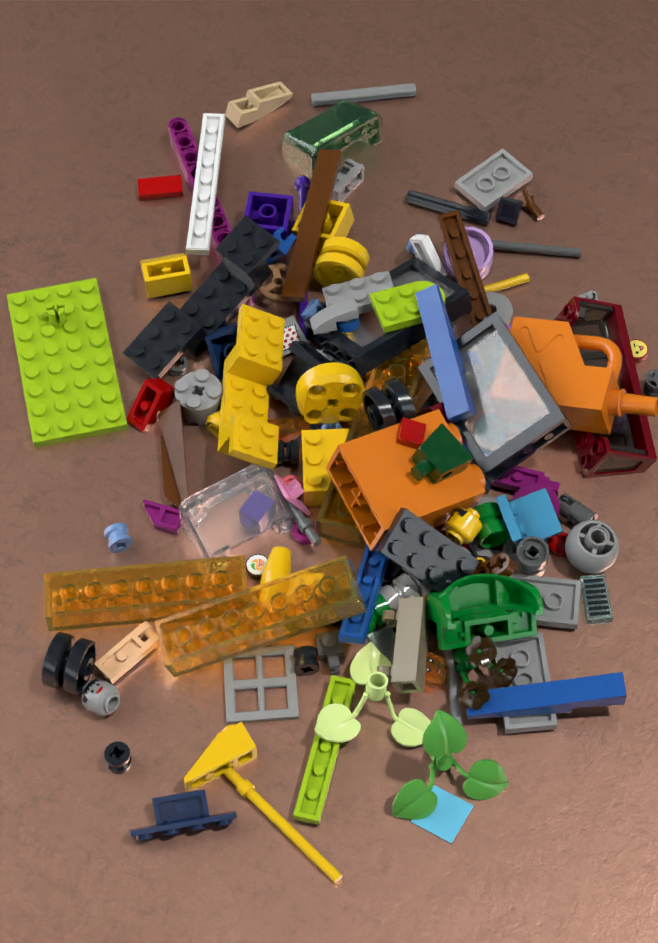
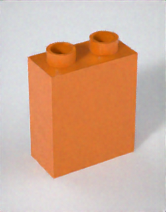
(378, 481)

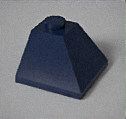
(220, 345)

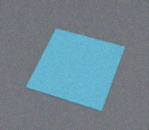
(447, 816)

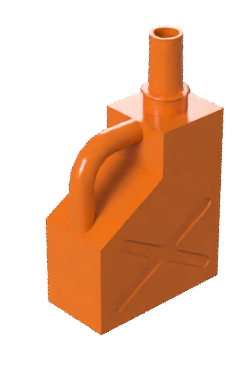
(583, 392)

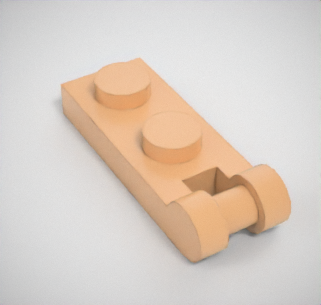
(127, 652)

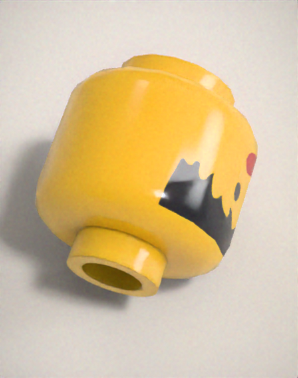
(463, 525)

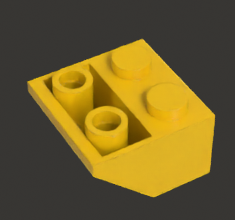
(166, 275)

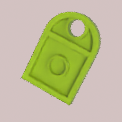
(398, 305)

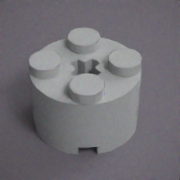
(199, 396)

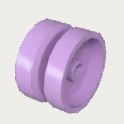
(482, 251)

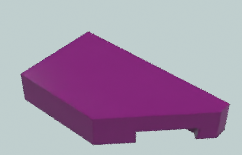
(163, 517)

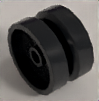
(387, 405)
(69, 663)

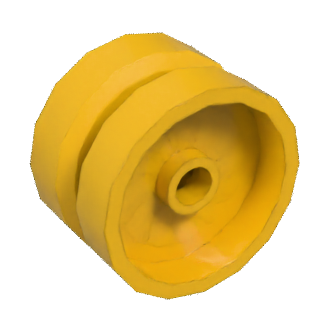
(340, 261)

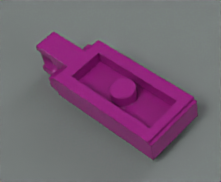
(523, 476)

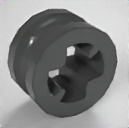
(182, 368)

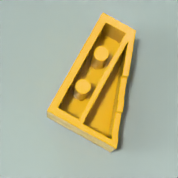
(316, 453)

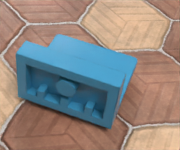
(530, 516)

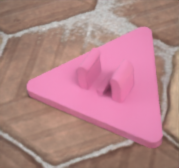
(292, 492)

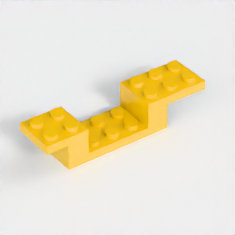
(244, 399)

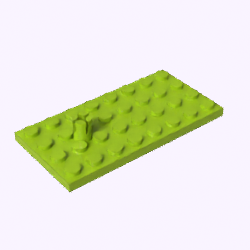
(66, 362)

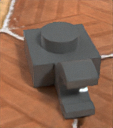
(330, 649)

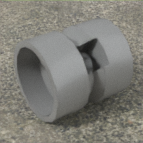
(401, 587)

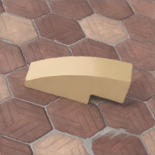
(257, 103)

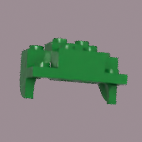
(479, 607)

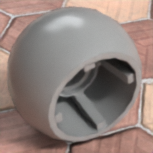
(585, 553)

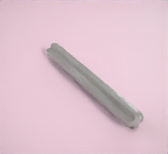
(364, 94)

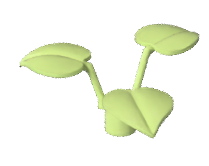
(338, 724)

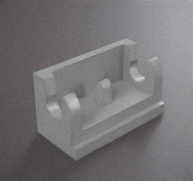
(348, 180)

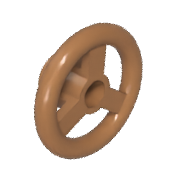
(274, 289)

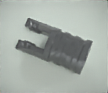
(575, 511)

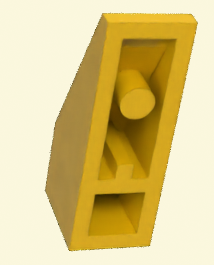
(228, 749)

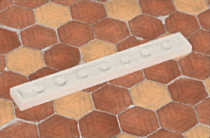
(205, 184)

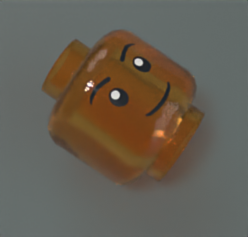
(435, 670)

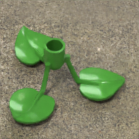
(440, 740)

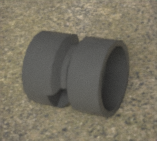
(532, 556)

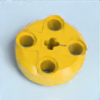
(329, 393)

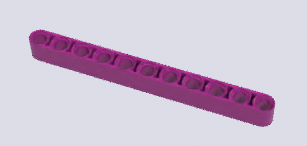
(187, 155)

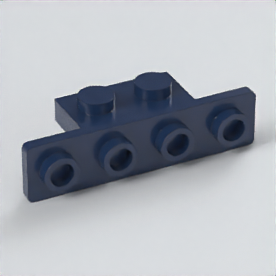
(181, 811)

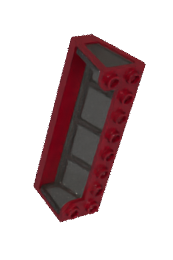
(619, 452)

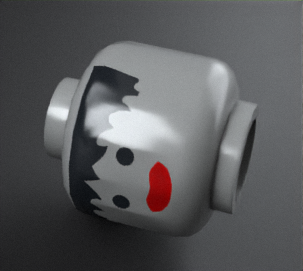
(100, 697)

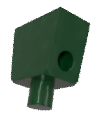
(440, 457)

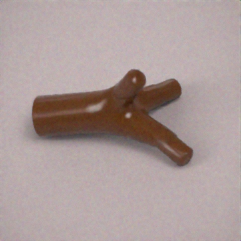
(531, 205)

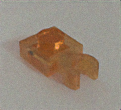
(288, 425)

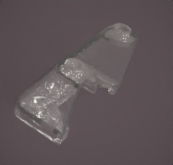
(235, 512)

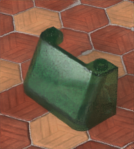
(331, 130)

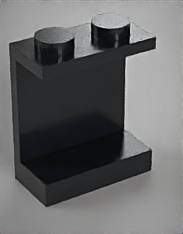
(303, 360)

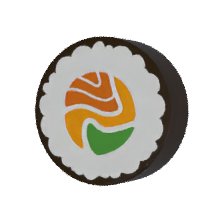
(255, 566)

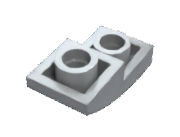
(326, 319)

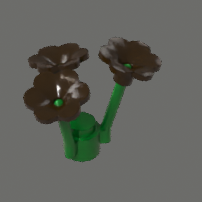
(481, 653)

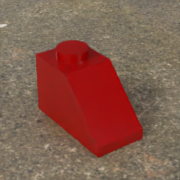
(152, 399)

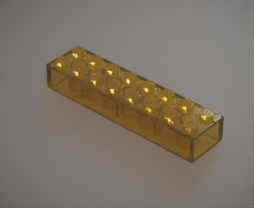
(138, 591)
(260, 616)

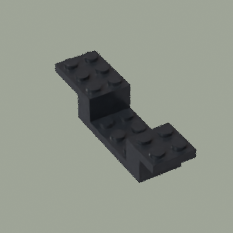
(211, 305)

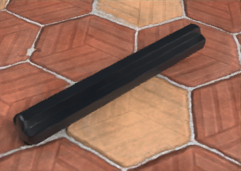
(446, 206)

